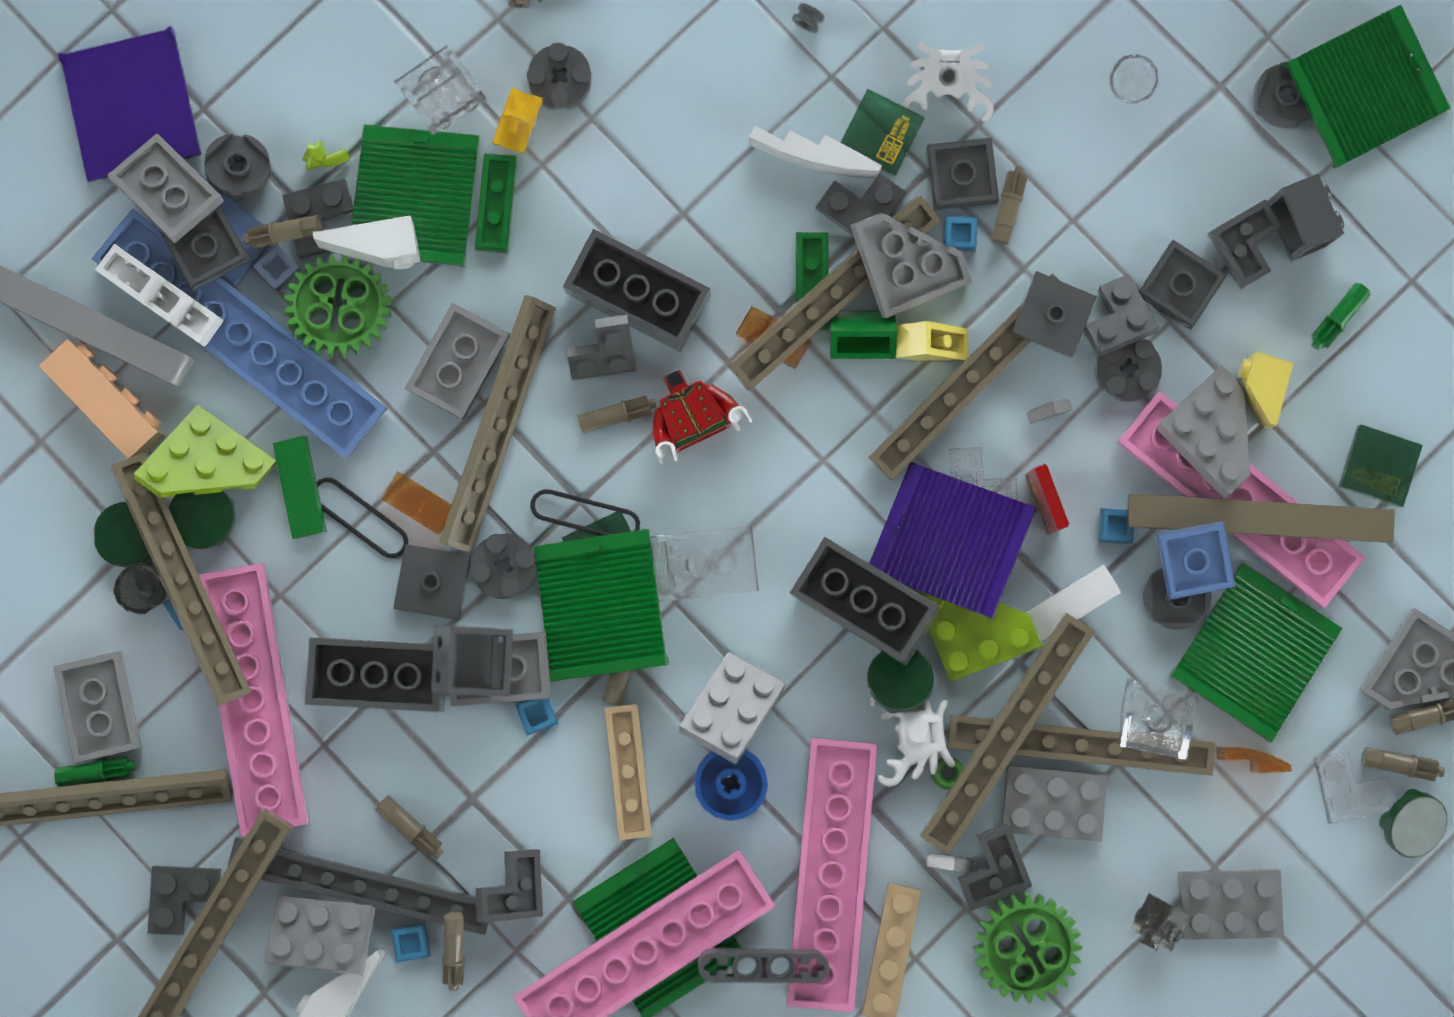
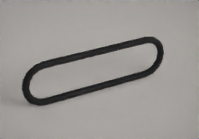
(583, 500)
(370, 508)

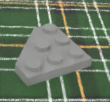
(906, 264)
(1212, 431)
(1414, 665)

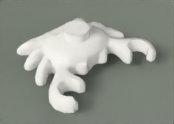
(950, 74)
(920, 741)

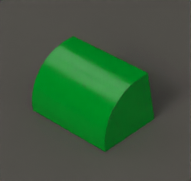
(862, 335)

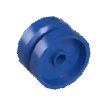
(727, 802)

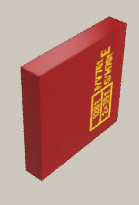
(1047, 499)

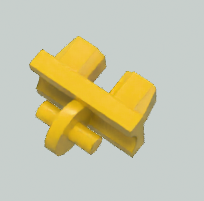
(517, 121)

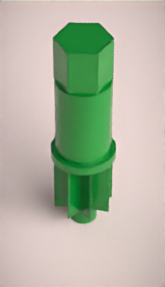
(1336, 321)
(95, 771)

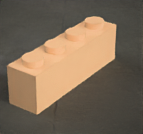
(101, 399)

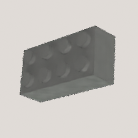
(632, 284)
(865, 601)
(371, 675)

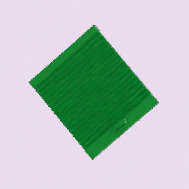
(1368, 86)
(421, 181)
(600, 605)
(1256, 652)
(629, 895)

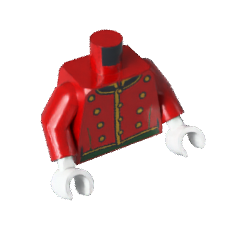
(692, 415)

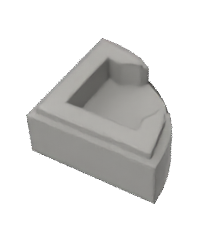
(1049, 410)
(950, 863)

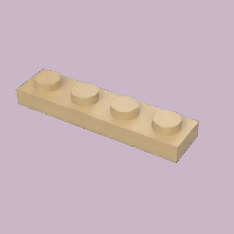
(628, 772)
(891, 951)

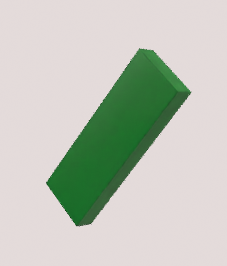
(496, 203)
(811, 262)
(299, 487)

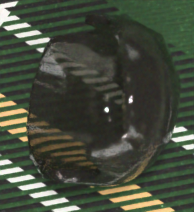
(139, 588)

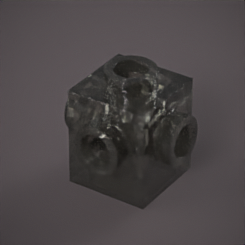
(1159, 923)

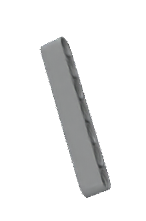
(93, 328)

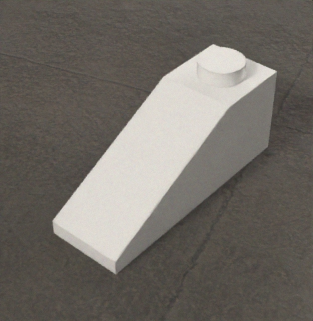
(379, 242)
(341, 994)

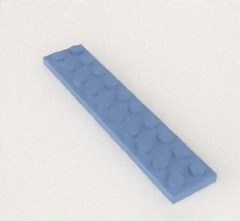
(262, 348)

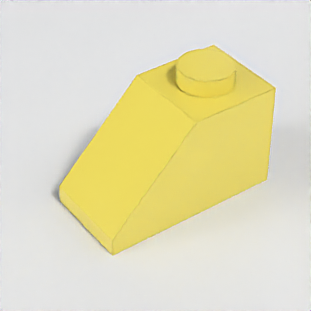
(931, 342)
(1265, 386)

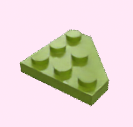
(203, 459)
(974, 642)

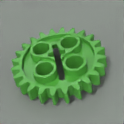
(309, 303)
(1002, 963)

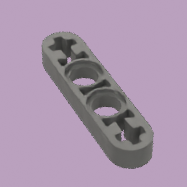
(762, 971)

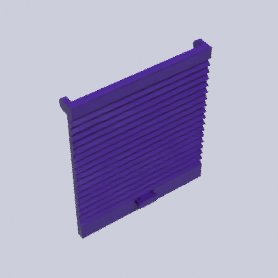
(125, 97)
(952, 539)

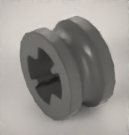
(808, 17)

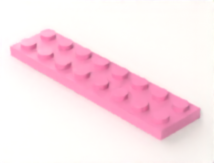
(1309, 564)
(260, 724)
(833, 869)
(651, 944)

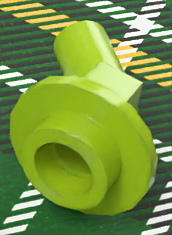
(316, 156)

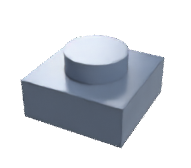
(277, 268)

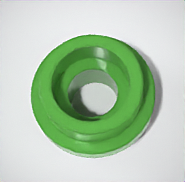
(946, 783)

